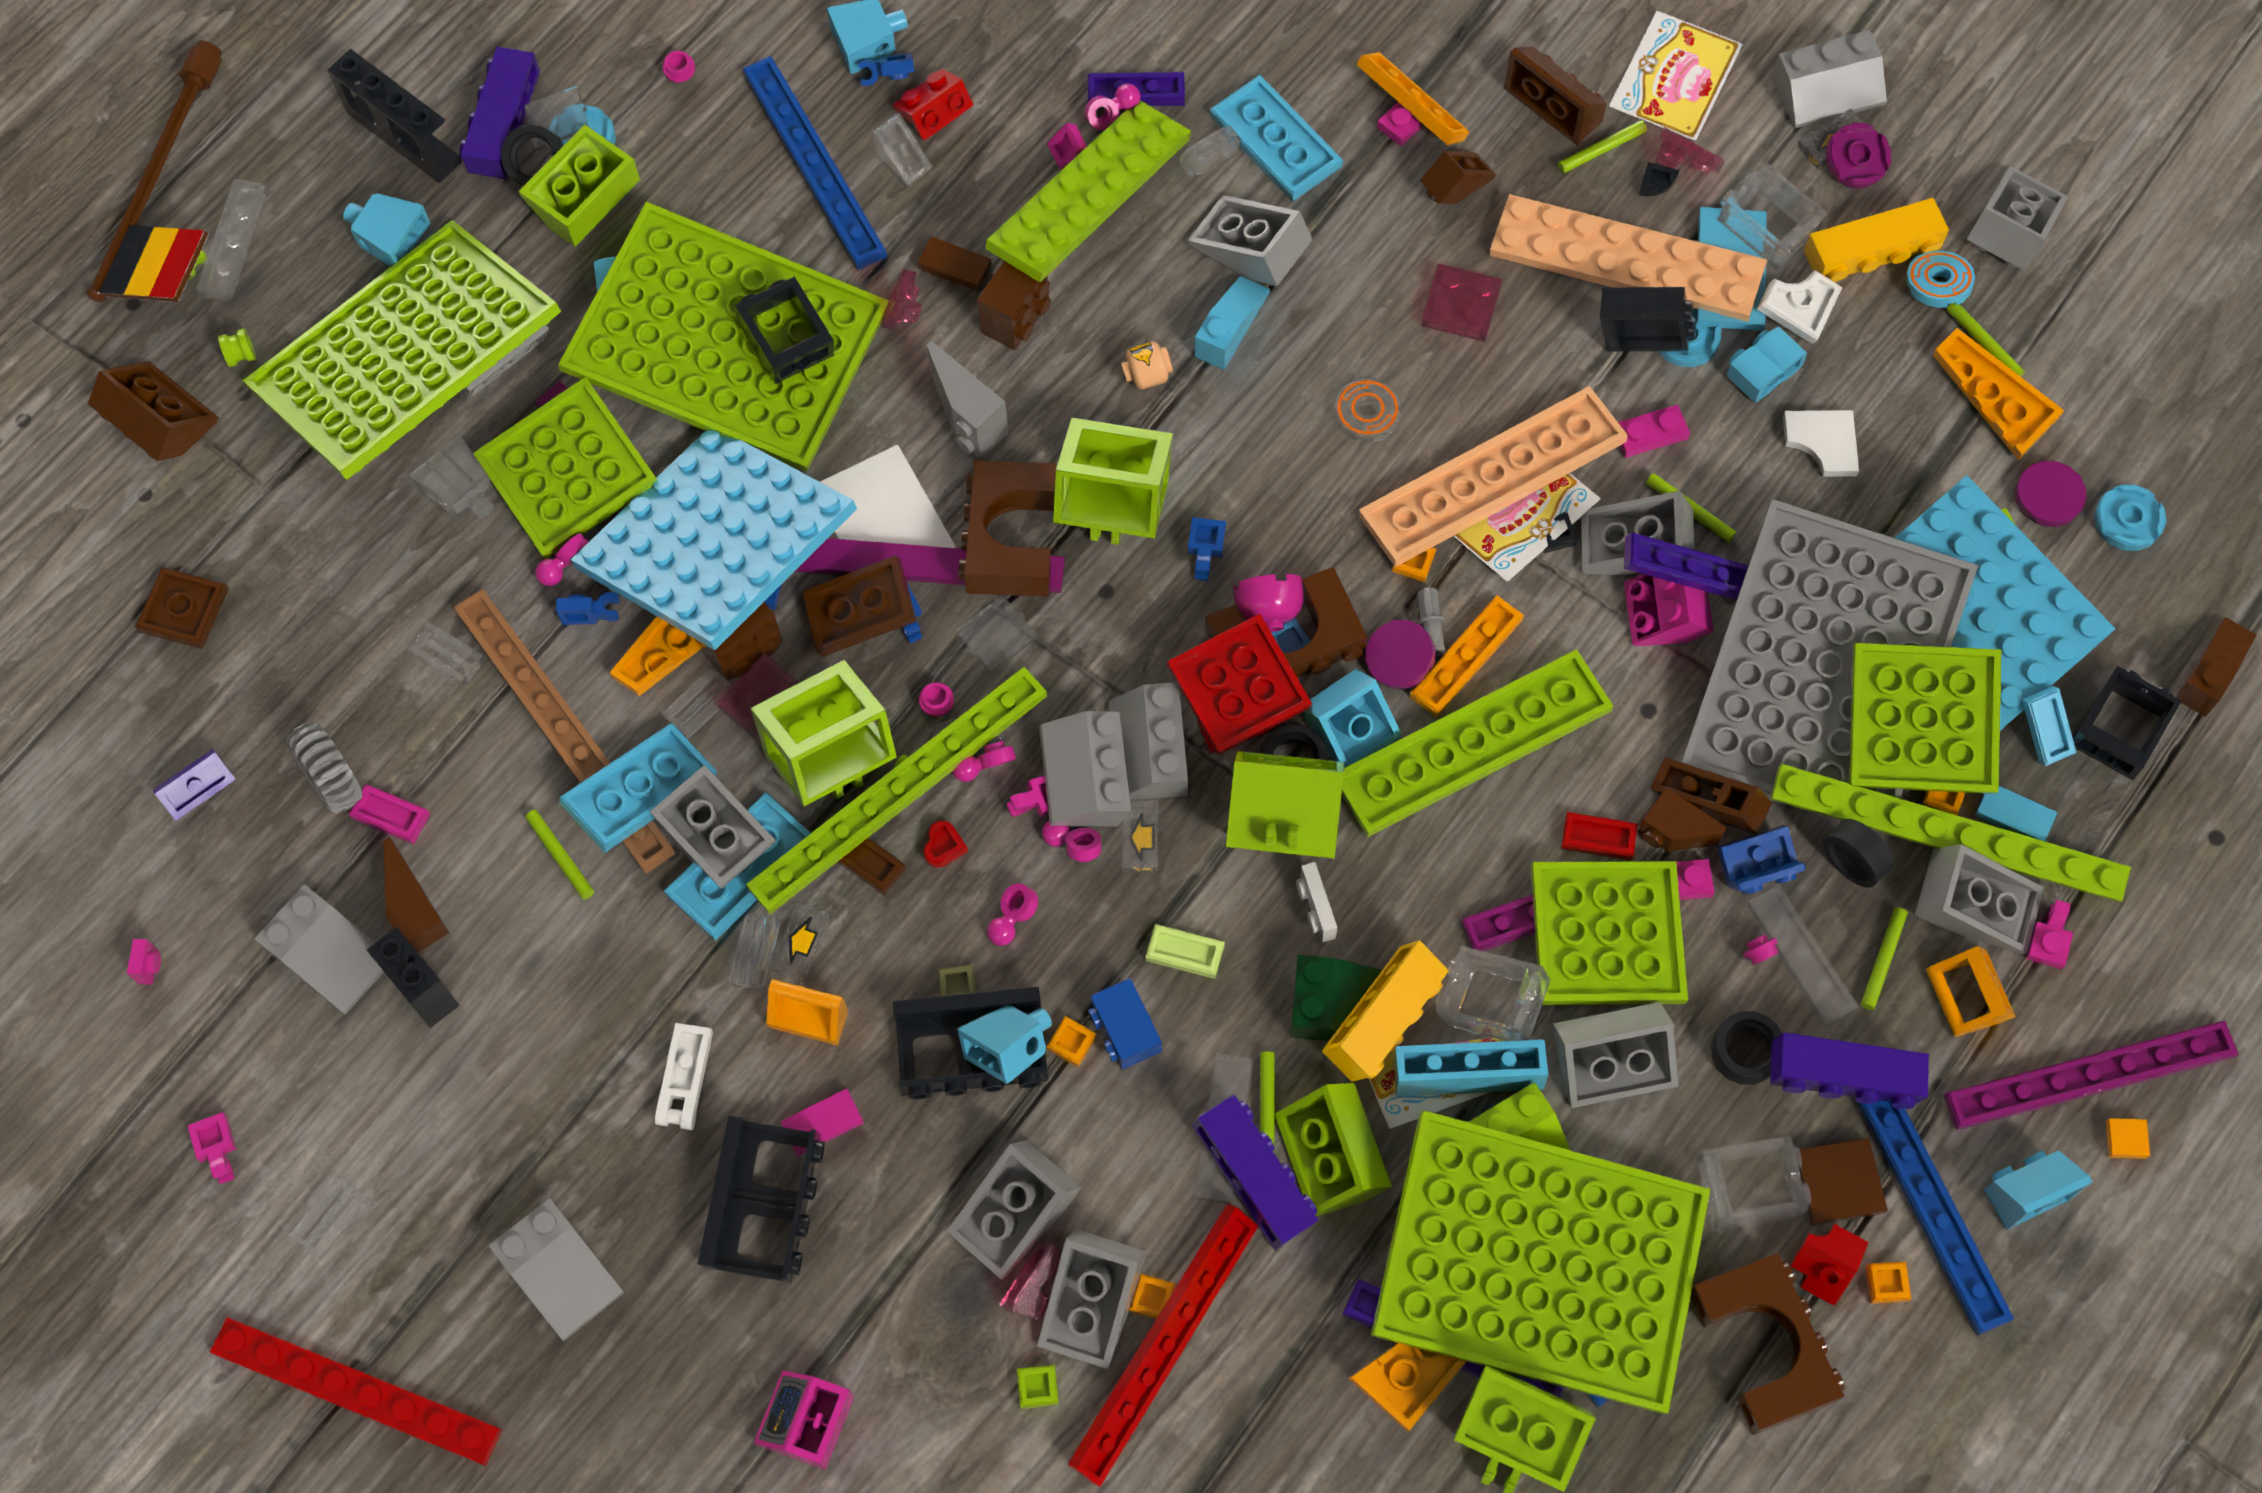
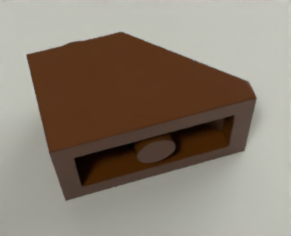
(1456, 176)
(1679, 825)

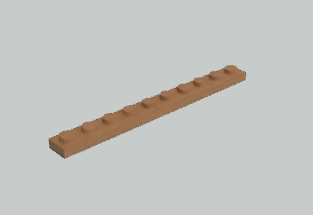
(550, 712)

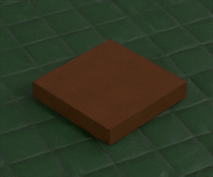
(182, 607)
(1842, 1181)

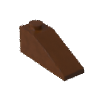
(2216, 667)
(1714, 794)
(407, 902)

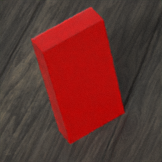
(1599, 836)

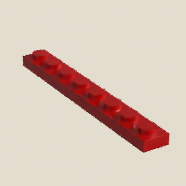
(1162, 1345)
(356, 1391)

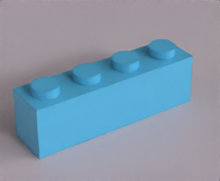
(1469, 1067)

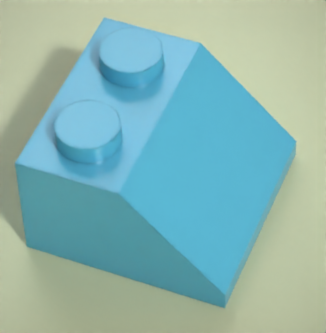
(1352, 718)
(2035, 1187)

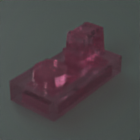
(1676, 147)
(903, 301)
(1024, 1293)

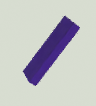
(1154, 87)

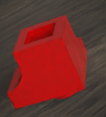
(1829, 1262)

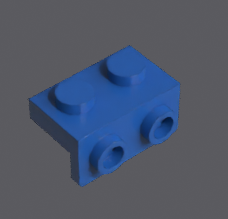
(1759, 860)

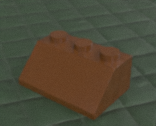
(1553, 93)
(151, 409)

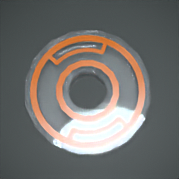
(1367, 392)

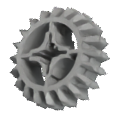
(324, 767)

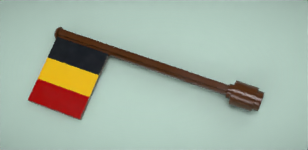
(158, 260)

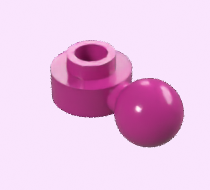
(1125, 98)
(550, 571)
(995, 755)
(1080, 843)
(1002, 929)

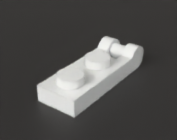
(684, 1075)

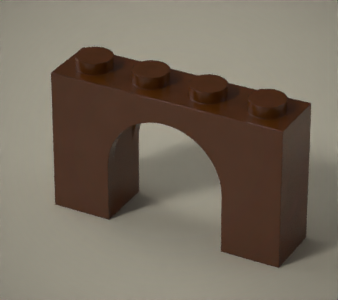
(989, 564)
(1337, 625)
(1768, 1289)

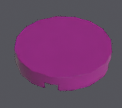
(1858, 155)
(2050, 493)
(1400, 654)

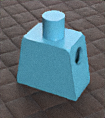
(864, 31)
(387, 226)
(1005, 1041)

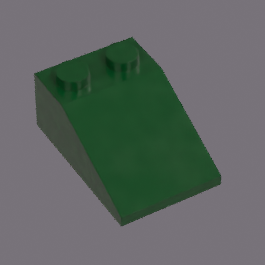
(1326, 994)

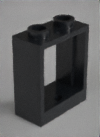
(1647, 319)
(798, 356)
(2108, 748)
(413, 977)

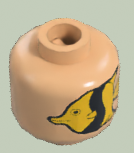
(1147, 365)

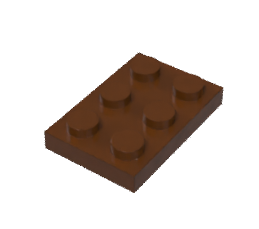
(859, 606)

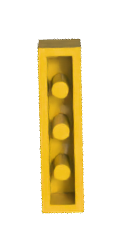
(1877, 240)
(1386, 1011)

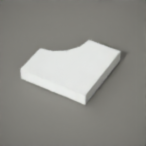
(1801, 305)
(1826, 437)

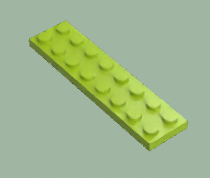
(1087, 191)
(1473, 742)

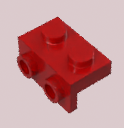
(934, 103)

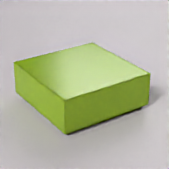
(1037, 1386)

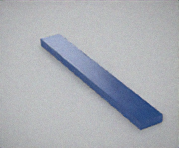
(815, 163)
(1938, 1216)

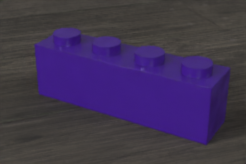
(499, 109)
(1849, 1070)
(1255, 1171)

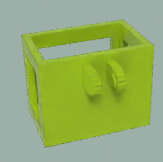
(1112, 479)
(822, 734)
(1285, 804)
(1523, 1430)

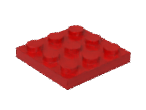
(1239, 684)

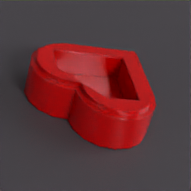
(943, 844)

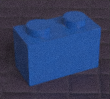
(1125, 1024)

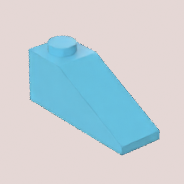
(1229, 322)

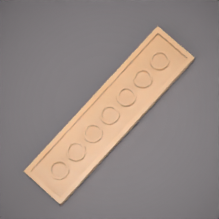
(1626, 256)
(1492, 476)

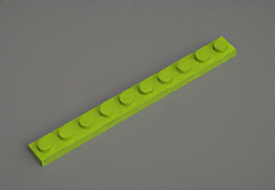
(896, 790)
(1944, 829)

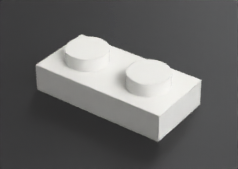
(1321, 915)

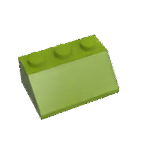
(580, 185)
(1526, 1116)
(1333, 1148)

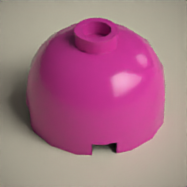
(1270, 597)

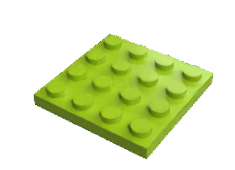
(565, 467)
(1925, 718)
(1609, 932)

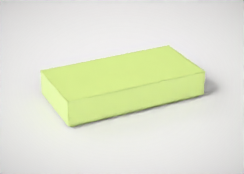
(1185, 951)

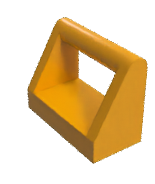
(1988, 982)
(805, 1012)

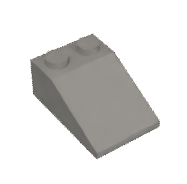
(2017, 218)
(1253, 238)
(971, 407)
(1605, 527)
(711, 827)
(1979, 898)
(321, 949)
(1013, 1207)
(556, 1269)
(1091, 1298)

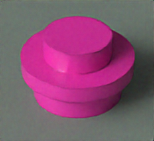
(678, 67)
(936, 699)
(1761, 949)

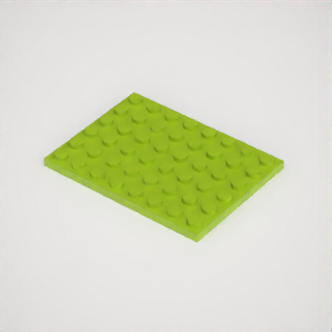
(672, 339)
(401, 348)
(1542, 1262)

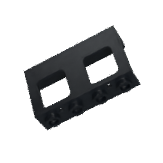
(393, 115)
(944, 1016)
(738, 1196)

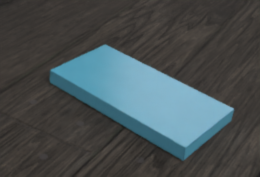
(1277, 138)
(1716, 234)
(624, 792)
(719, 908)

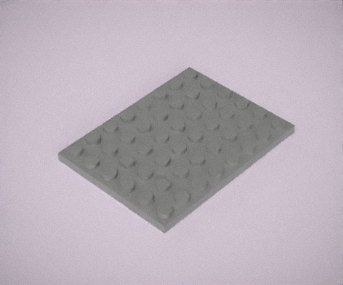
(1789, 645)

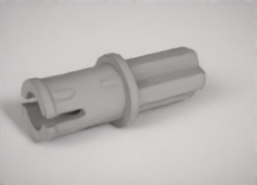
(1431, 617)

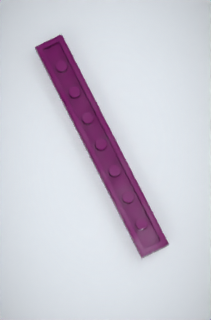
(918, 561)
(2090, 1075)

